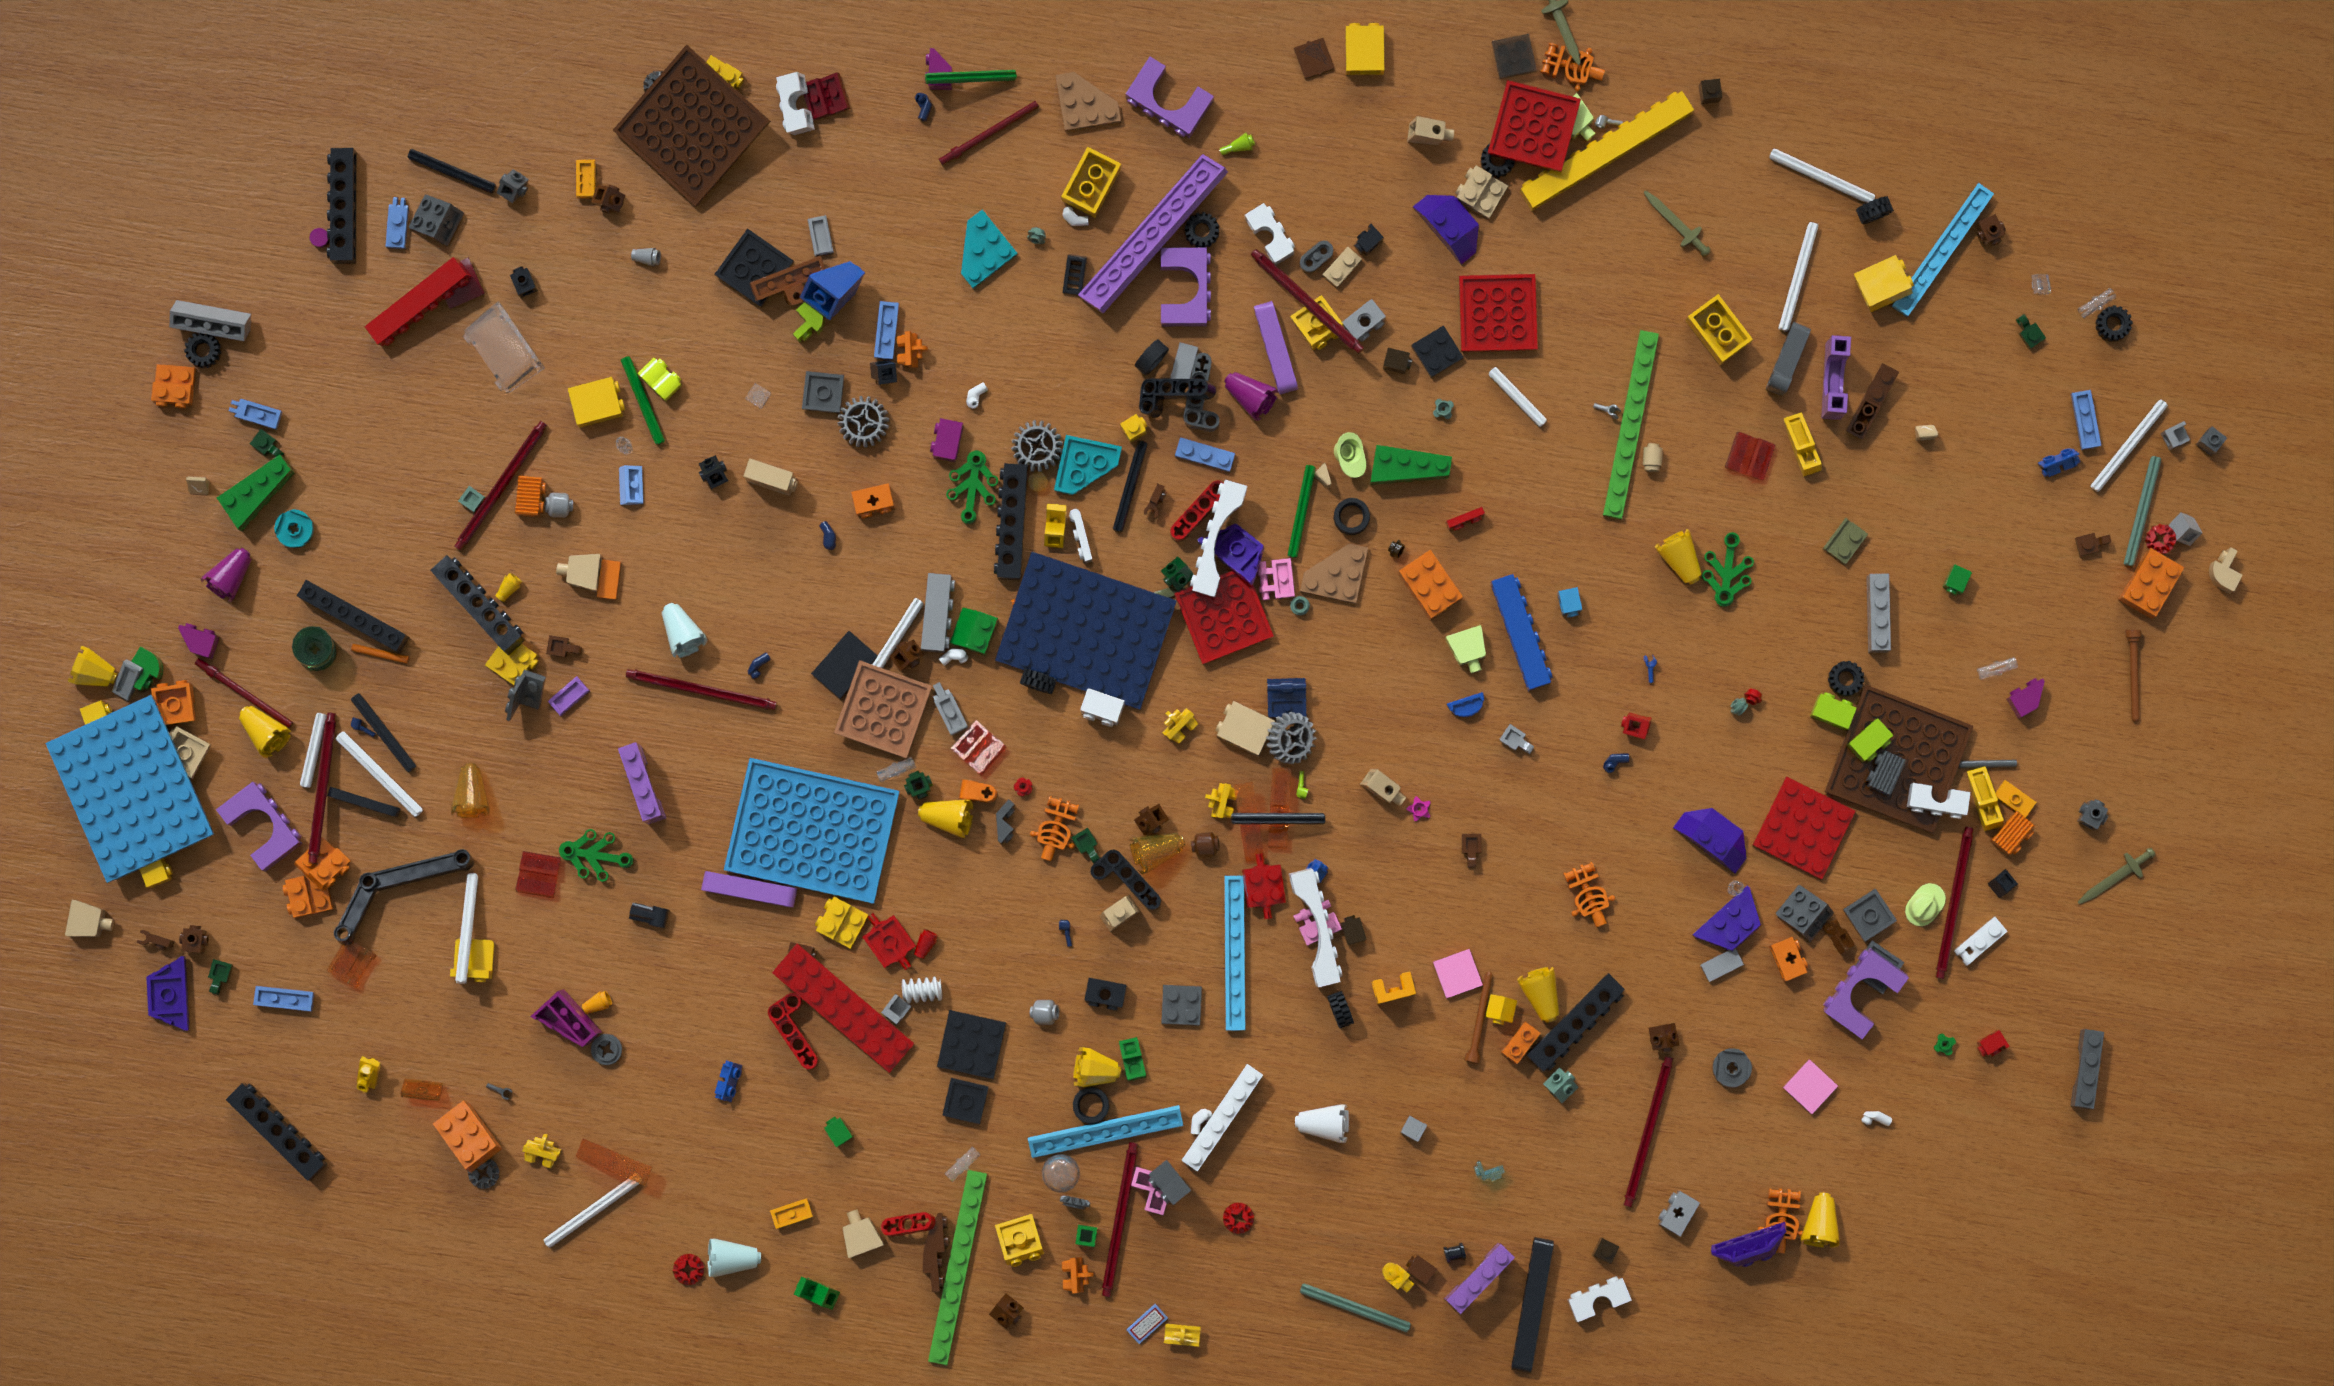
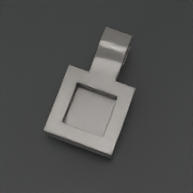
(1514, 737)

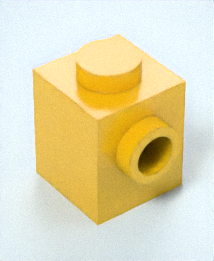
(1134, 428)
(1501, 1009)

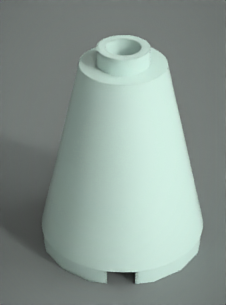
(681, 631)
(730, 1257)

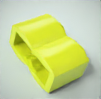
(659, 379)

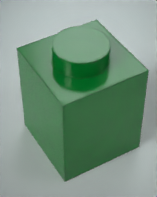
(1956, 580)
(838, 1131)
(1086, 1235)

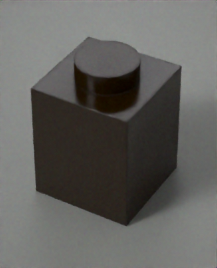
(1710, 91)
(1397, 361)
(1353, 930)
(1605, 1250)

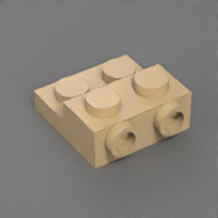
(1481, 191)
(190, 749)

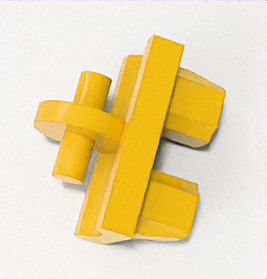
(1176, 722)
(1219, 799)
(367, 1074)
(541, 1148)
(1397, 1276)
(1182, 1335)

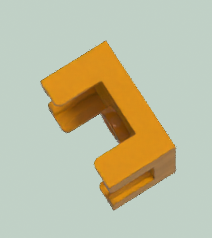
(1394, 993)

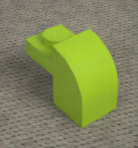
(813, 321)

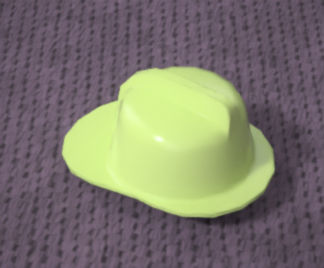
(1350, 455)
(1925, 904)

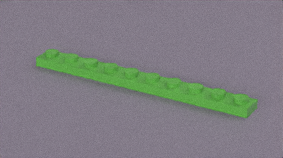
(1630, 424)
(957, 1267)

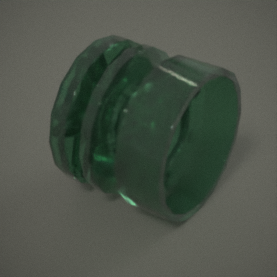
(305, 643)

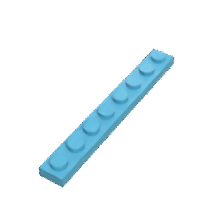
(1944, 247)
(1234, 953)
(1105, 1131)

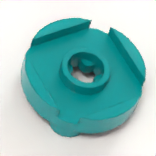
(299, 538)

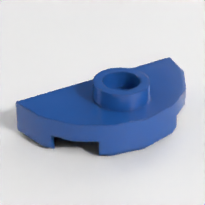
(1467, 706)

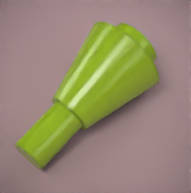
(1242, 143)

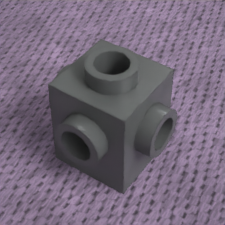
(512, 186)
(2088, 819)

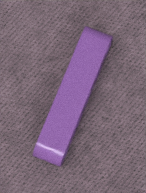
(1275, 347)
(749, 889)

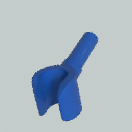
(1650, 665)

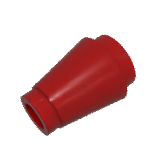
(925, 943)

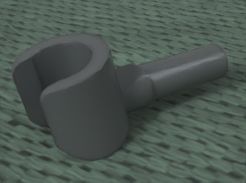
(499, 1090)

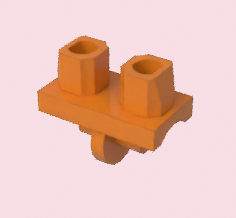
(913, 349)
(1079, 1275)

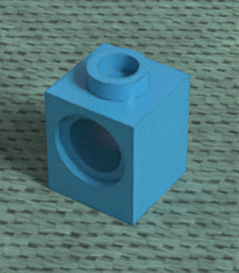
(1570, 602)

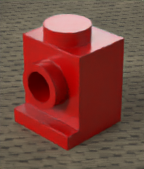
(1630, 729)
(1992, 1043)

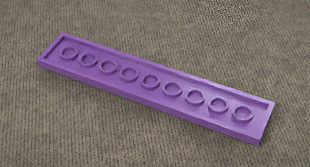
(1153, 233)

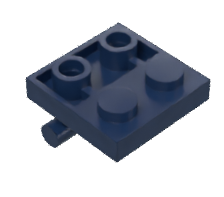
(1286, 696)

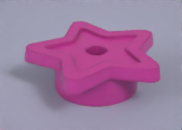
(1414, 808)

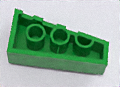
(1405, 465)
(255, 491)

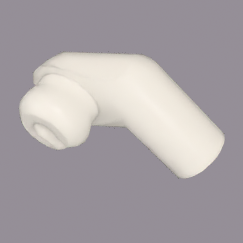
(1073, 219)
(973, 395)
(956, 654)
(1877, 1116)
(1198, 1119)

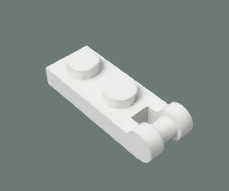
(1080, 535)
(1981, 940)

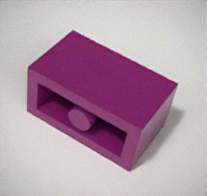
(947, 440)

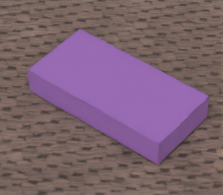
(568, 696)

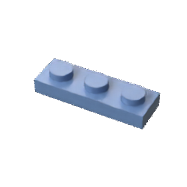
(886, 330)
(2085, 419)
(1204, 454)
(283, 998)

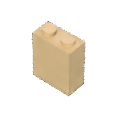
(770, 477)
(1244, 728)

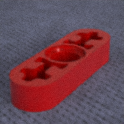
(915, 1228)

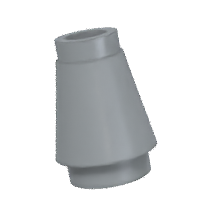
(647, 256)

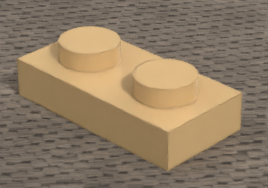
(1342, 267)

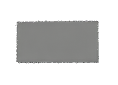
(820, 236)
(1184, 361)
(126, 679)
(1721, 965)

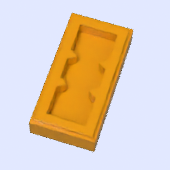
(585, 178)
(2014, 798)

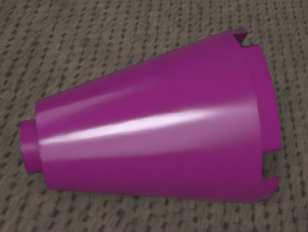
(1251, 394)
(228, 574)

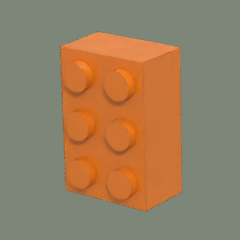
(2151, 583)
(1430, 585)
(467, 1136)

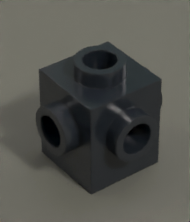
(713, 472)

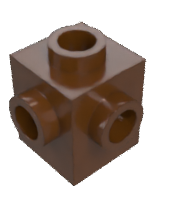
(608, 198)
(1990, 230)
(907, 655)
(1151, 819)
(196, 946)
(1664, 1037)
(1006, 1311)

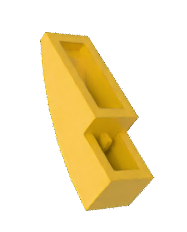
(1802, 444)
(1985, 799)

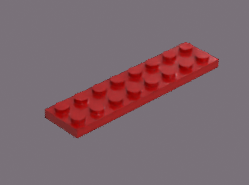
(843, 1008)

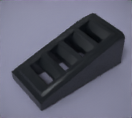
(1070, 257)

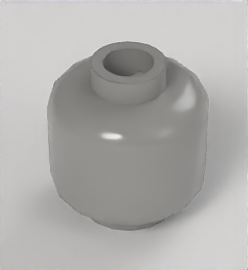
(558, 505)
(1044, 1012)

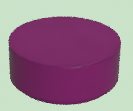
(319, 237)

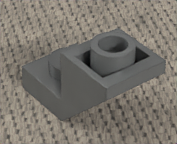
(1003, 829)

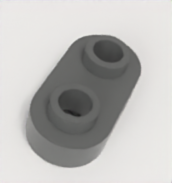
(1316, 257)

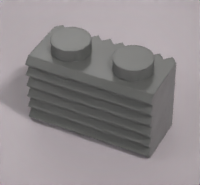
(1886, 772)

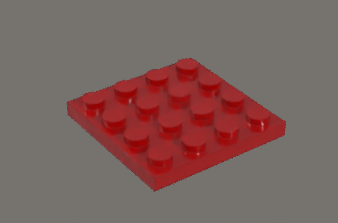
(1534, 126)
(1498, 313)
(1226, 621)
(1803, 828)

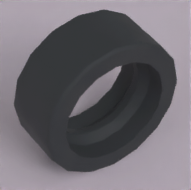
(1151, 357)
(1354, 502)
(1076, 1105)

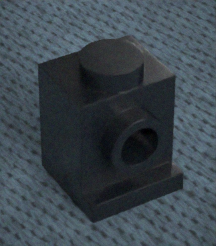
(1368, 240)
(528, 286)
(883, 372)

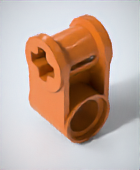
(974, 791)

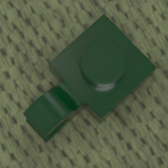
(2031, 333)
(265, 443)
(1085, 842)
(220, 973)

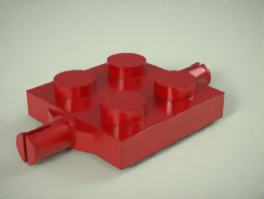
(1263, 886)
(889, 941)

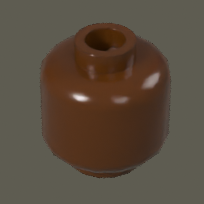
(1205, 844)

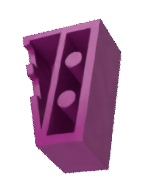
(567, 1018)

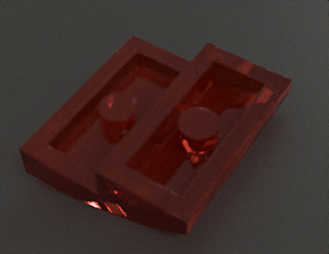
(1750, 456)
(978, 747)
(538, 874)

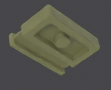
(1845, 541)

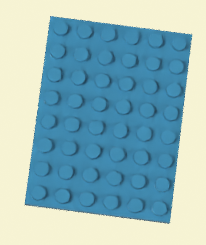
(129, 789)
(811, 830)

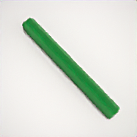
(970, 76)
(642, 400)
(1301, 511)

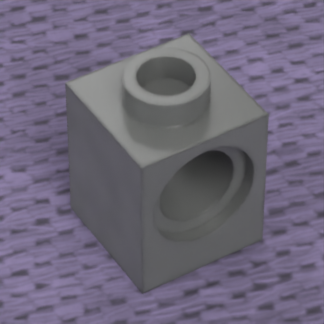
(2211, 441)

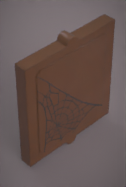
(1314, 58)

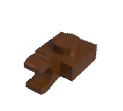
(1157, 496)
(2089, 543)
(560, 646)
(1471, 845)
(1840, 938)
(160, 942)

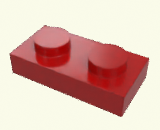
(1458, 522)

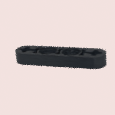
(363, 802)

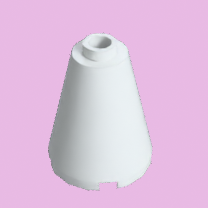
(1325, 1122)

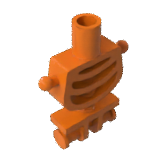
(1590, 71)
(1050, 846)
(1596, 912)
(1783, 1215)

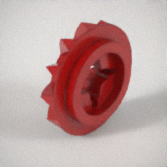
(2169, 539)
(1229, 1221)
(695, 1262)

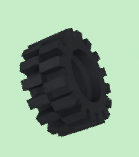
(1492, 169)
(1874, 210)
(1201, 219)
(2113, 312)
(207, 360)
(1857, 678)
(1038, 681)
(1340, 1009)

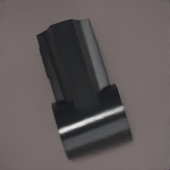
(653, 915)

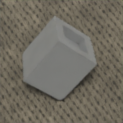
(2175, 436)
(2185, 529)
(896, 1009)
(1413, 1128)

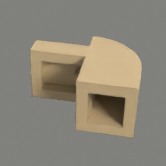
(2222, 575)

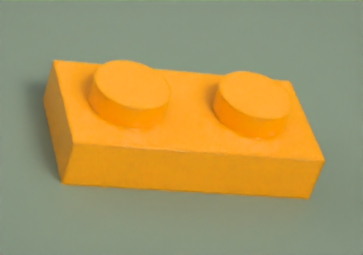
(791, 1213)

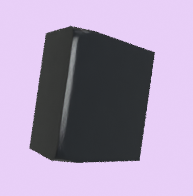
(2002, 883)

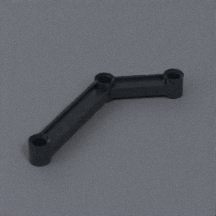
(392, 878)

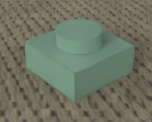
(471, 499)

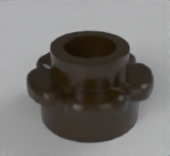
(1396, 549)

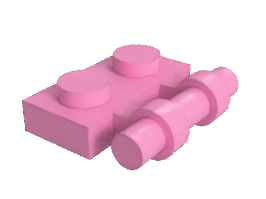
(1282, 578)
(1309, 930)

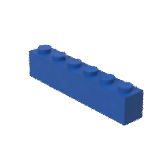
(1520, 632)

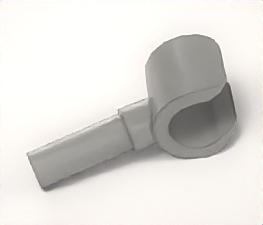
(1602, 120)
(1610, 409)

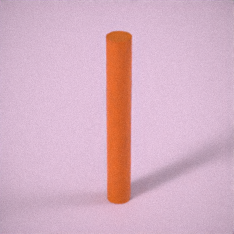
(380, 653)

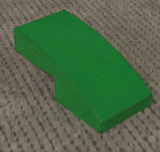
(1132, 1059)

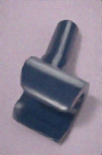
(356, 724)
(1065, 925)

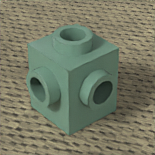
(1561, 1085)

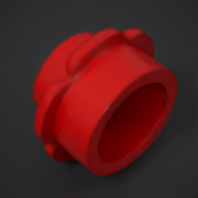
(1753, 696)
(1018, 786)

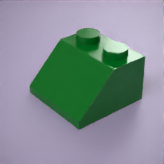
(974, 631)

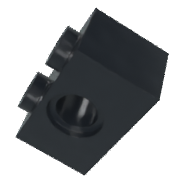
(1094, 988)

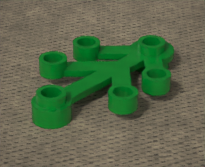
(972, 484)
(1727, 572)
(592, 854)

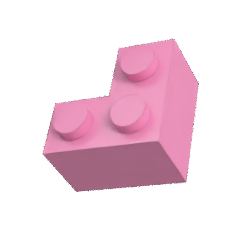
(1154, 1202)

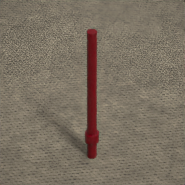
(956, 151)
(213, 672)

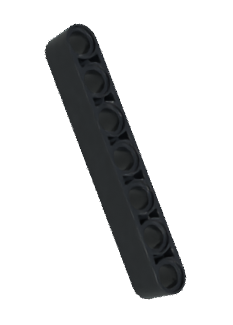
(1532, 1305)

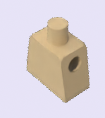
(1428, 131)
(582, 571)
(1376, 782)
(1119, 912)
(86, 920)
(860, 1235)

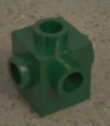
(1177, 574)
(917, 777)

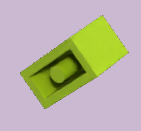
(1833, 711)
(1870, 740)

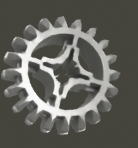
(855, 420)
(1029, 441)
(1281, 742)

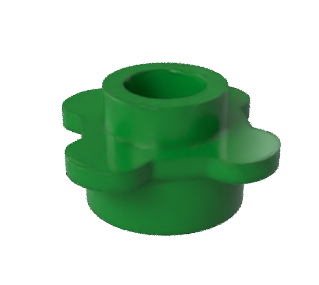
(1946, 1049)

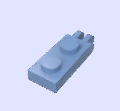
(397, 224)
(256, 413)

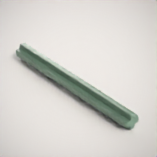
(2142, 511)
(1355, 1307)

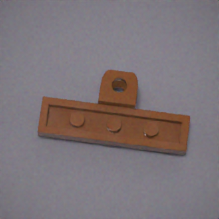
(787, 281)

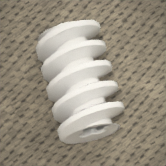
(921, 990)

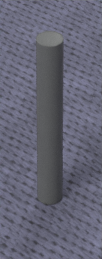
(1988, 764)

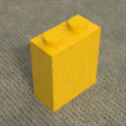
(1364, 49)
(1884, 283)
(596, 402)

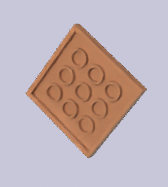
(882, 709)

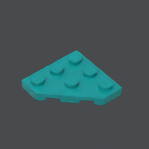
(984, 250)
(1084, 463)

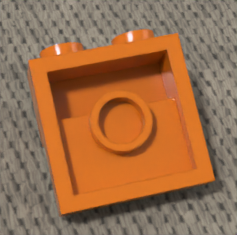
(173, 386)
(175, 702)
(329, 865)
(306, 897)

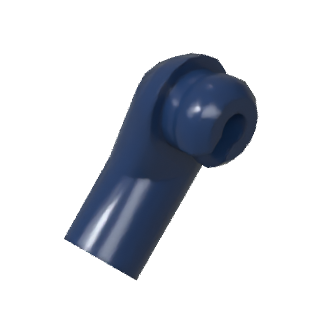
(925, 105)
(829, 536)
(755, 665)
(1613, 760)

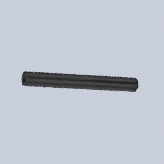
(451, 171)
(1130, 486)
(383, 732)
(1278, 818)

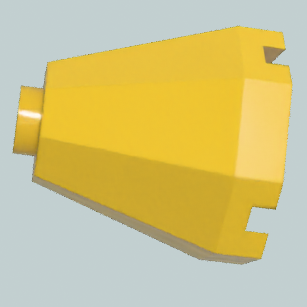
(91, 670)
(1094, 1068)

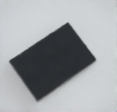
(841, 663)

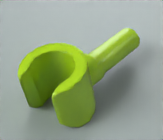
(1301, 792)

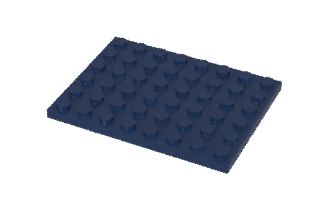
(1086, 629)

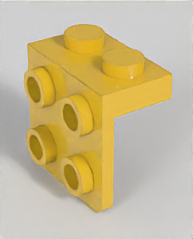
(480, 960)

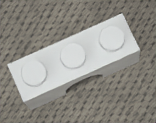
(789, 89)
(1262, 219)
(1921, 799)
(1582, 1303)

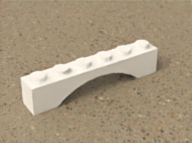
(1230, 499)
(1324, 966)
(1222, 1117)

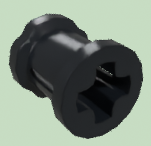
(1454, 1253)

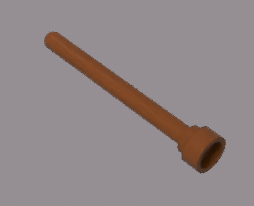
(2133, 637)
(1473, 1054)

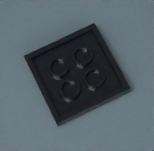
(750, 261)
(971, 1044)

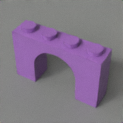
(1184, 119)
(1195, 262)
(1833, 399)
(647, 802)
(283, 839)
(1870, 966)
(1482, 1276)

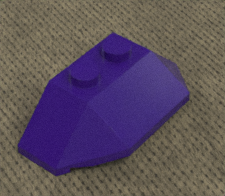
(1450, 224)
(1714, 836)
(1751, 1246)

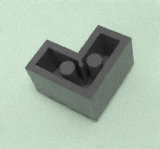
(1169, 1182)

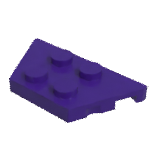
(1238, 551)
(1731, 923)
(169, 994)

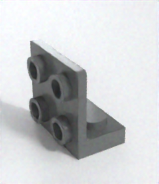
(436, 219)
(527, 691)
(1805, 912)

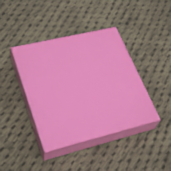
(1457, 973)
(1810, 1086)

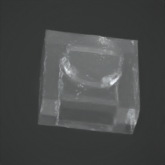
(2041, 284)
(758, 396)

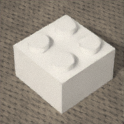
(1102, 707)

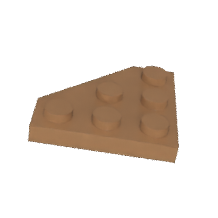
(1084, 103)
(1337, 575)

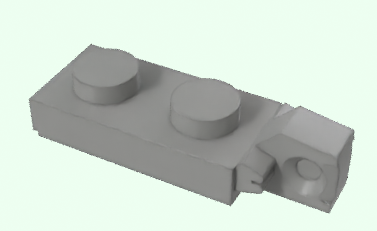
(949, 710)

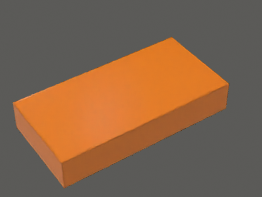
(609, 579)

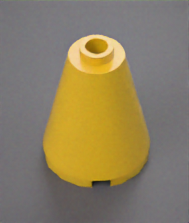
(1681, 556)
(264, 731)
(948, 816)
(1541, 992)
(1821, 1223)

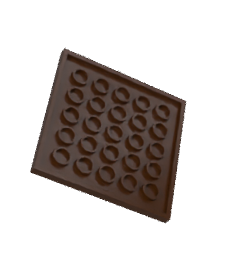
(691, 125)
(1921, 736)

